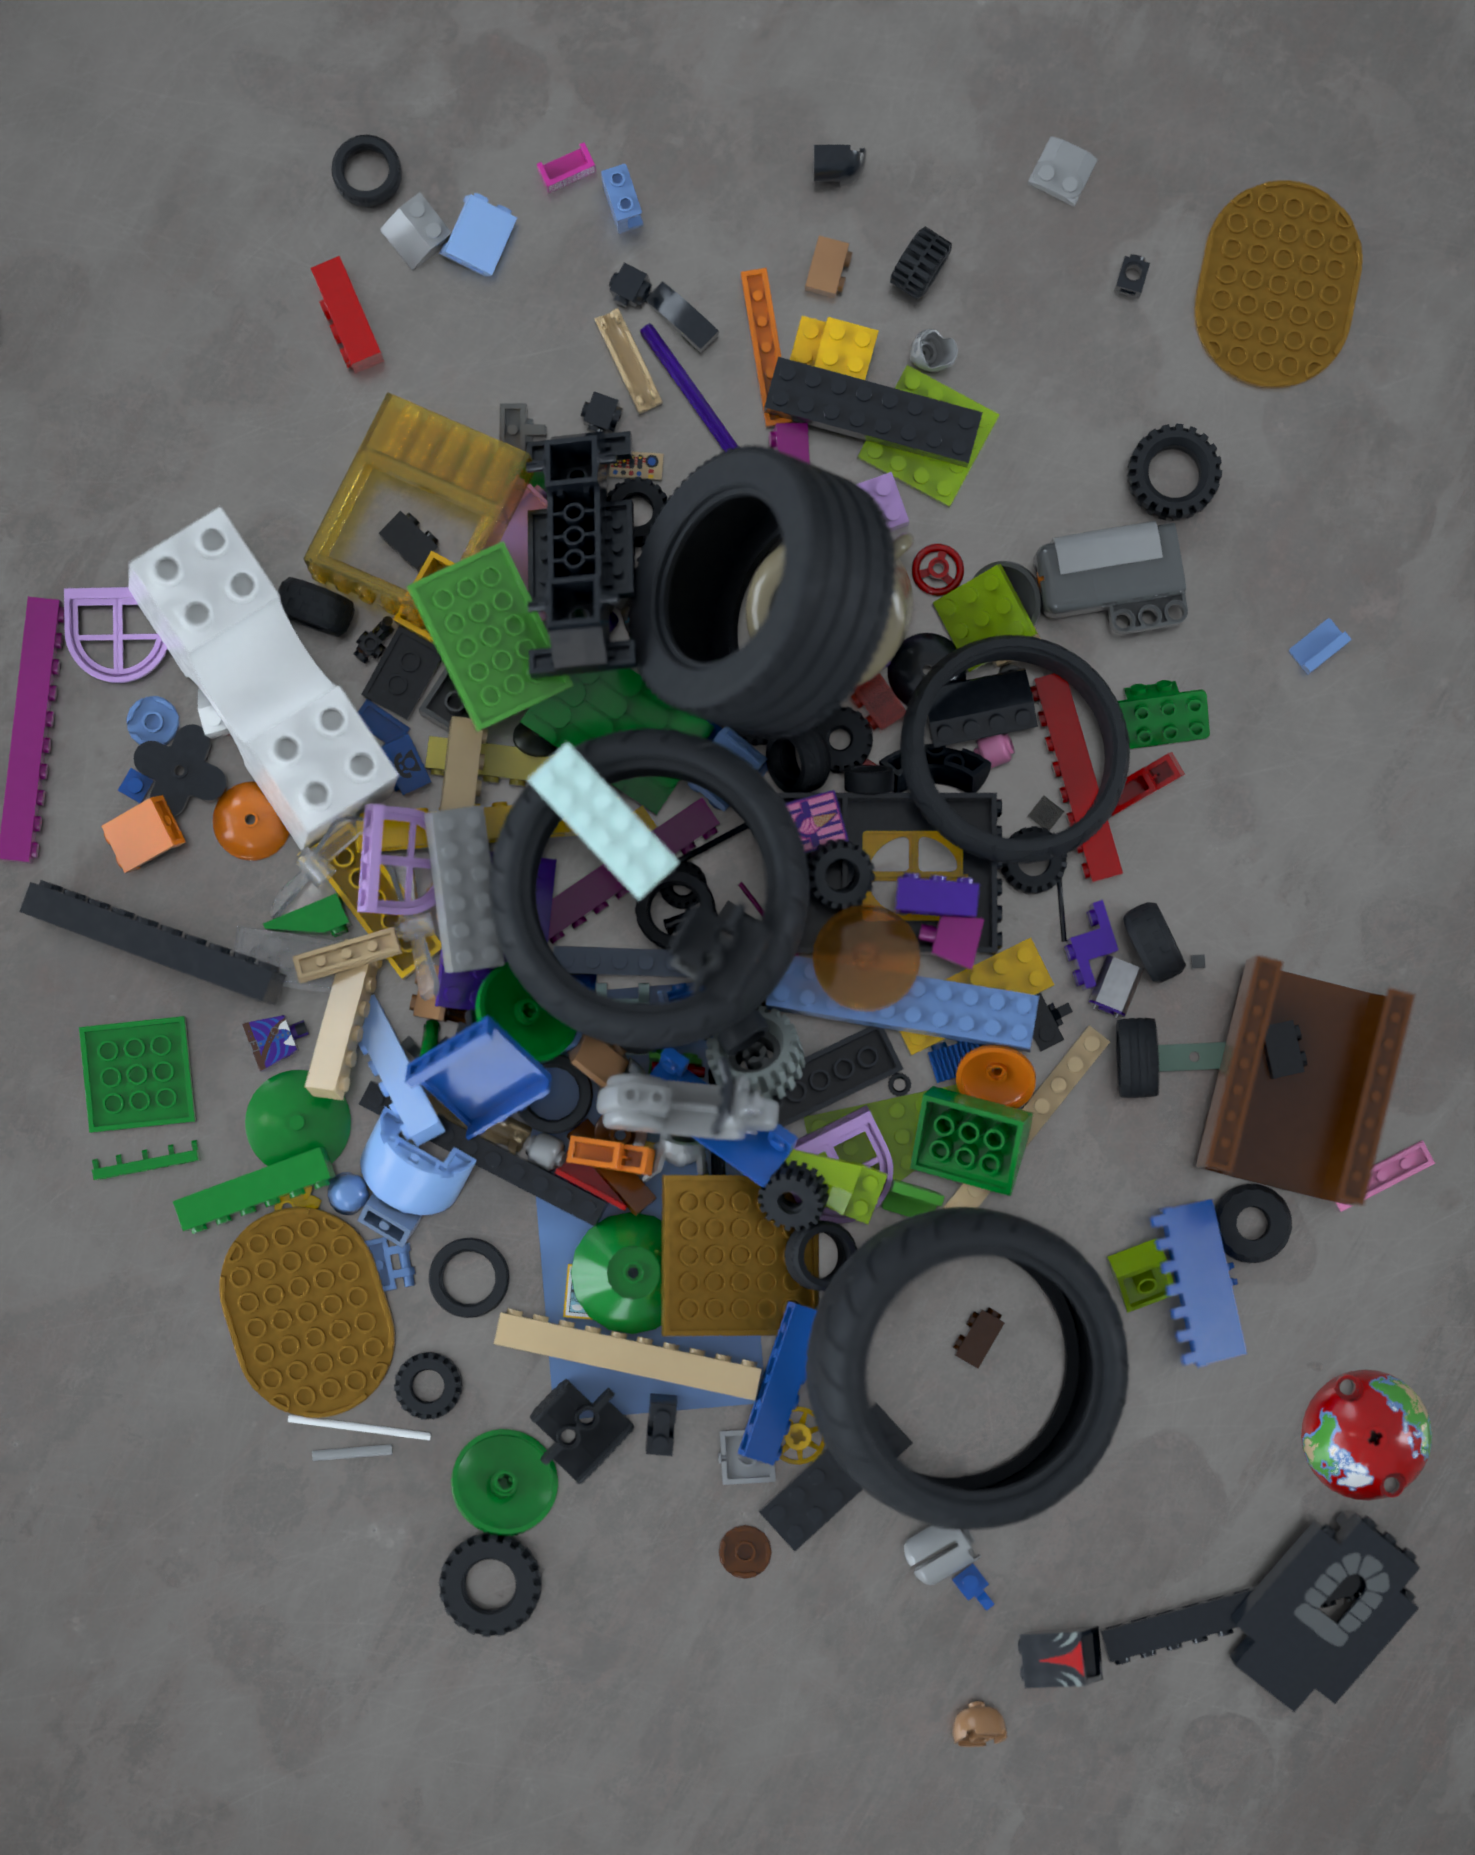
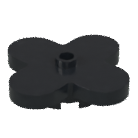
(187, 750)

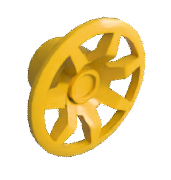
(799, 1438)

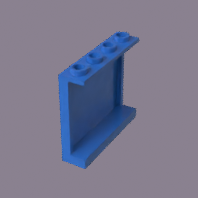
(481, 1076)

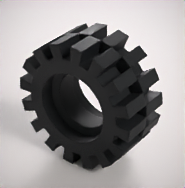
(683, 901)

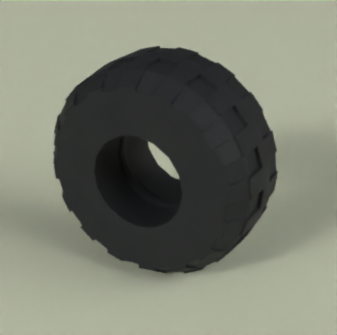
(316, 606)
(1154, 942)
(1277, 1216)

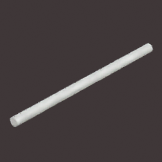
(360, 1427)

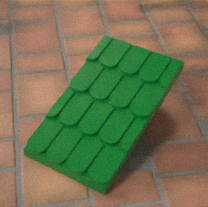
(609, 704)

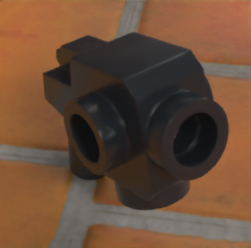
(372, 643)

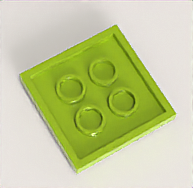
(984, 609)

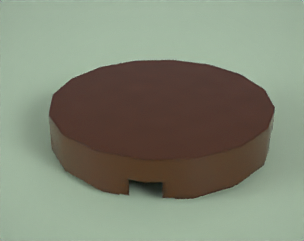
(745, 1551)

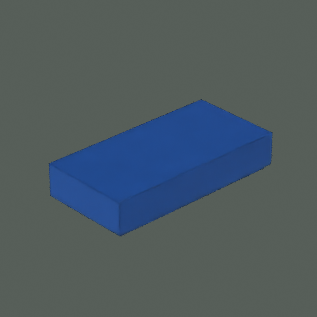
(381, 723)

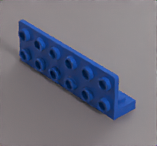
(756, 1154)

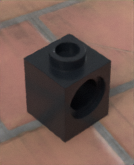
(1129, 286)

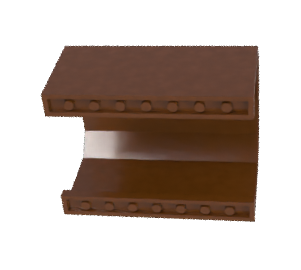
(1312, 1127)

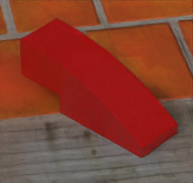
(1149, 780)

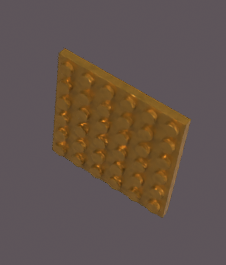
(725, 1259)

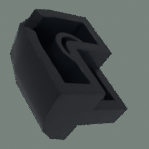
(838, 164)

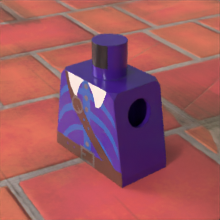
(273, 1039)

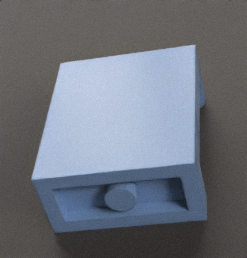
(479, 235)

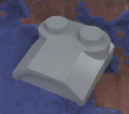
(1062, 170)

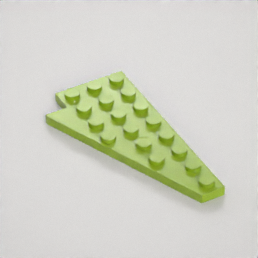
(897, 1123)

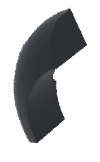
(947, 767)

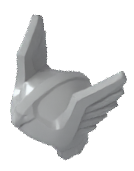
(679, 1152)

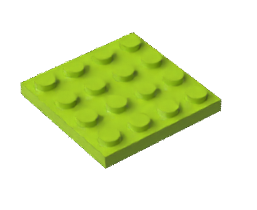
(928, 475)

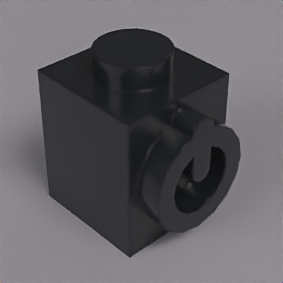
(630, 286)
(601, 413)

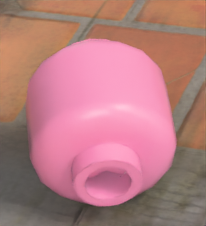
(996, 749)

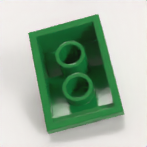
(318, 918)

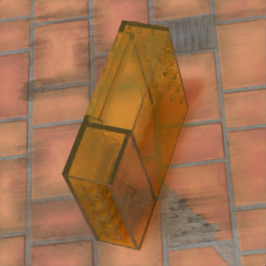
(438, 459)

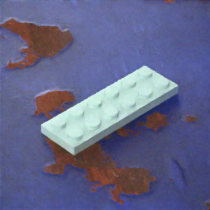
(603, 821)

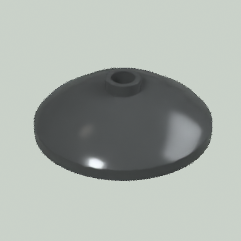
(1025, 586)

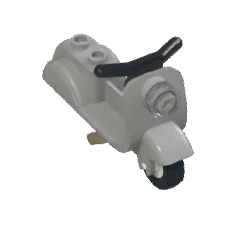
(686, 1108)

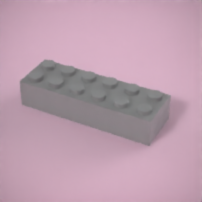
(461, 888)

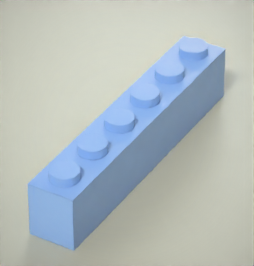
(391, 1063)

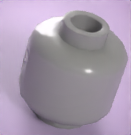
(546, 1151)

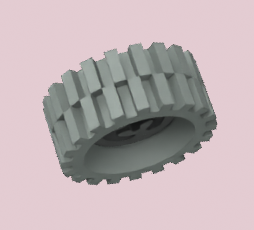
(765, 1074)

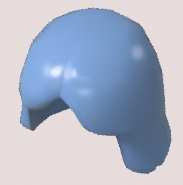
(347, 1193)

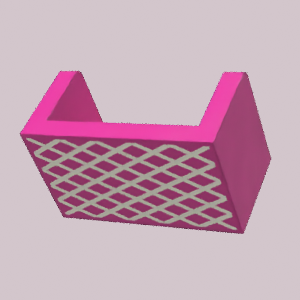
(567, 169)

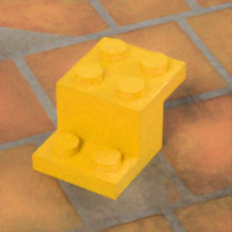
(834, 346)

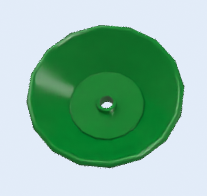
(602, 1275)

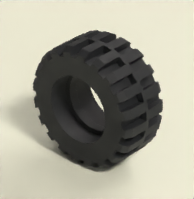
(481, 1620)

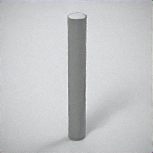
(353, 1452)

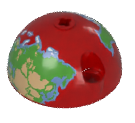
(1339, 1429)

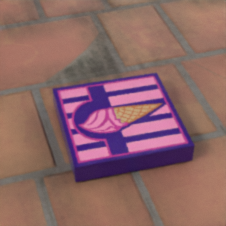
(818, 819)

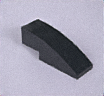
(682, 316)

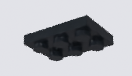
(403, 673)

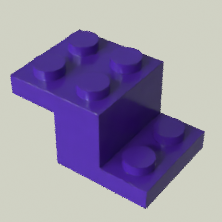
(1091, 945)

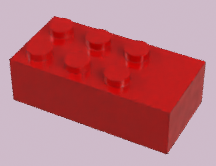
(349, 320)

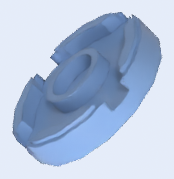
(153, 720)

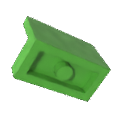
(911, 1199)

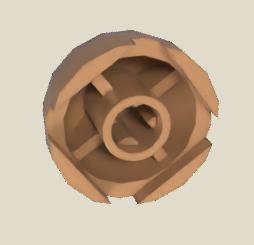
(979, 1725)

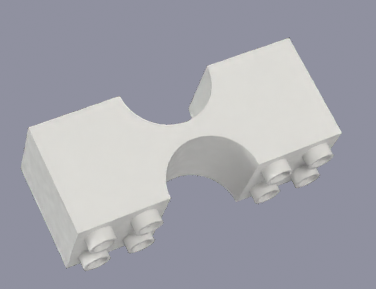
(243, 654)

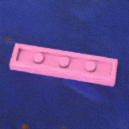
(1396, 1168)

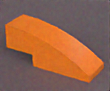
(611, 1155)

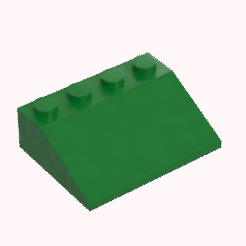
(970, 1140)

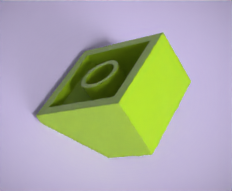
(1140, 1275)

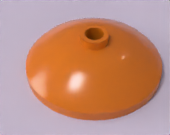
(243, 840)
(1008, 1086)

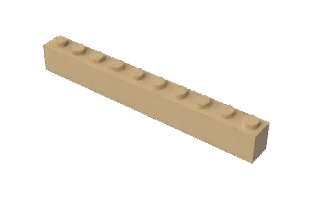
(1046, 1100)
(627, 1355)

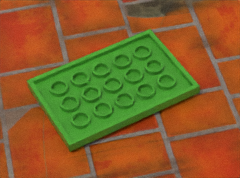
(485, 634)

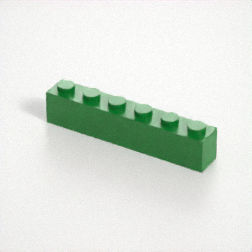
(254, 1189)

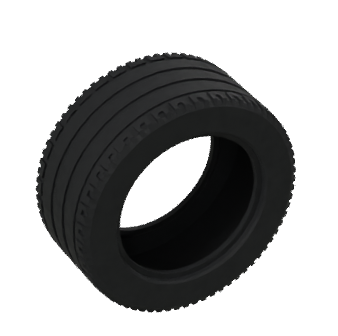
(824, 613)

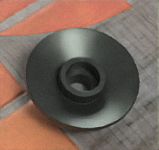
(531, 743)

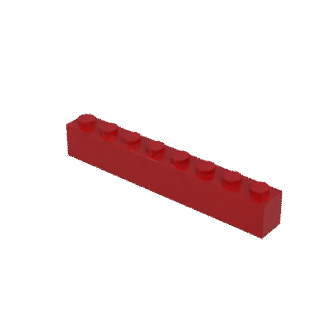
(1075, 771)

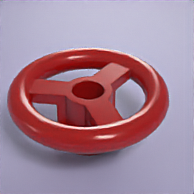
(951, 583)

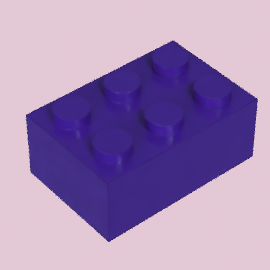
(936, 896)

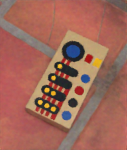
(642, 465)

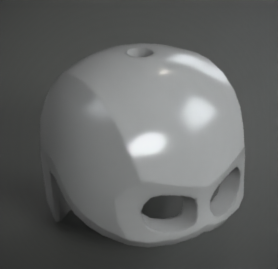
(932, 351)

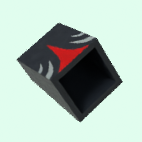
(1061, 1657)

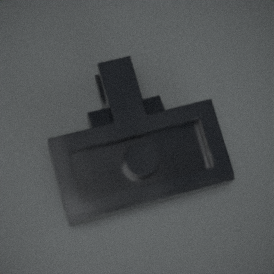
(1047, 1022)

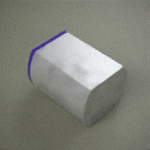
(1115, 986)

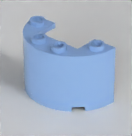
(409, 1176)

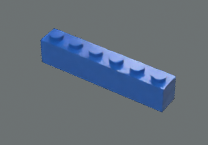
(779, 1387)

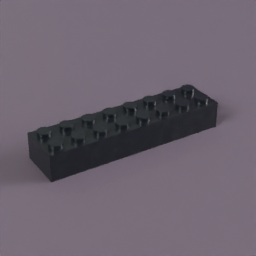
(872, 412)

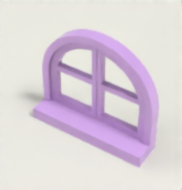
(101, 597)
(372, 858)
(839, 1131)

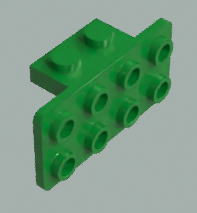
(1163, 714)

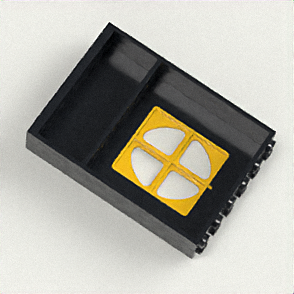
(882, 817)

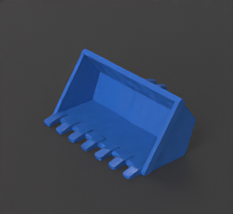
(1201, 1282)

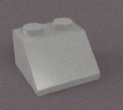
(416, 231)

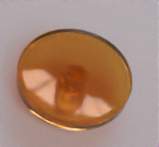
(866, 958)

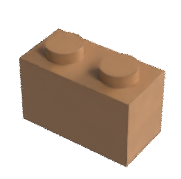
(827, 267)

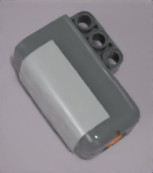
(1114, 571)

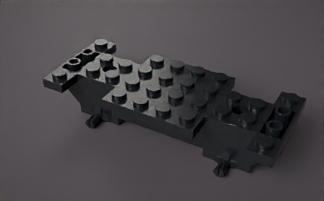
(580, 554)

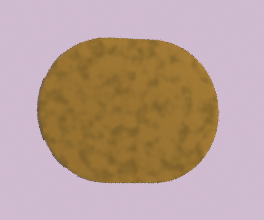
(1278, 284)
(307, 1312)

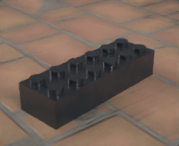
(838, 1073)
(822, 1489)

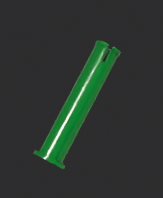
(430, 1036)

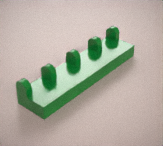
(147, 1163)

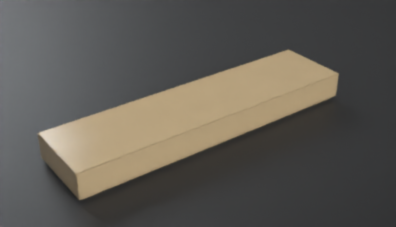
(347, 954)

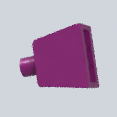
(954, 939)

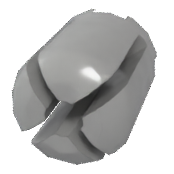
(945, 1562)

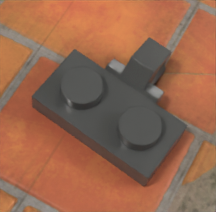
(516, 427)

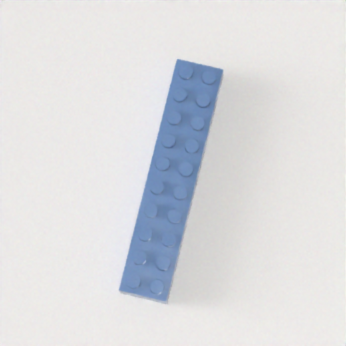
(928, 1009)

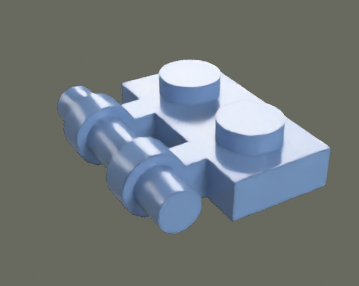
(382, 1257)

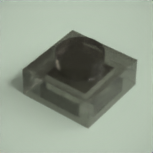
(1045, 813)

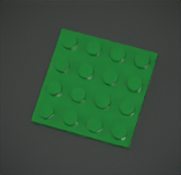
(137, 1074)

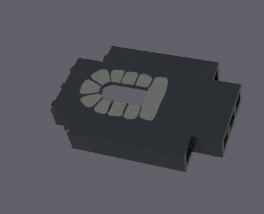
(1297, 1645)

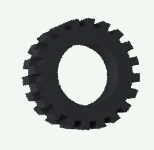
(1196, 447)

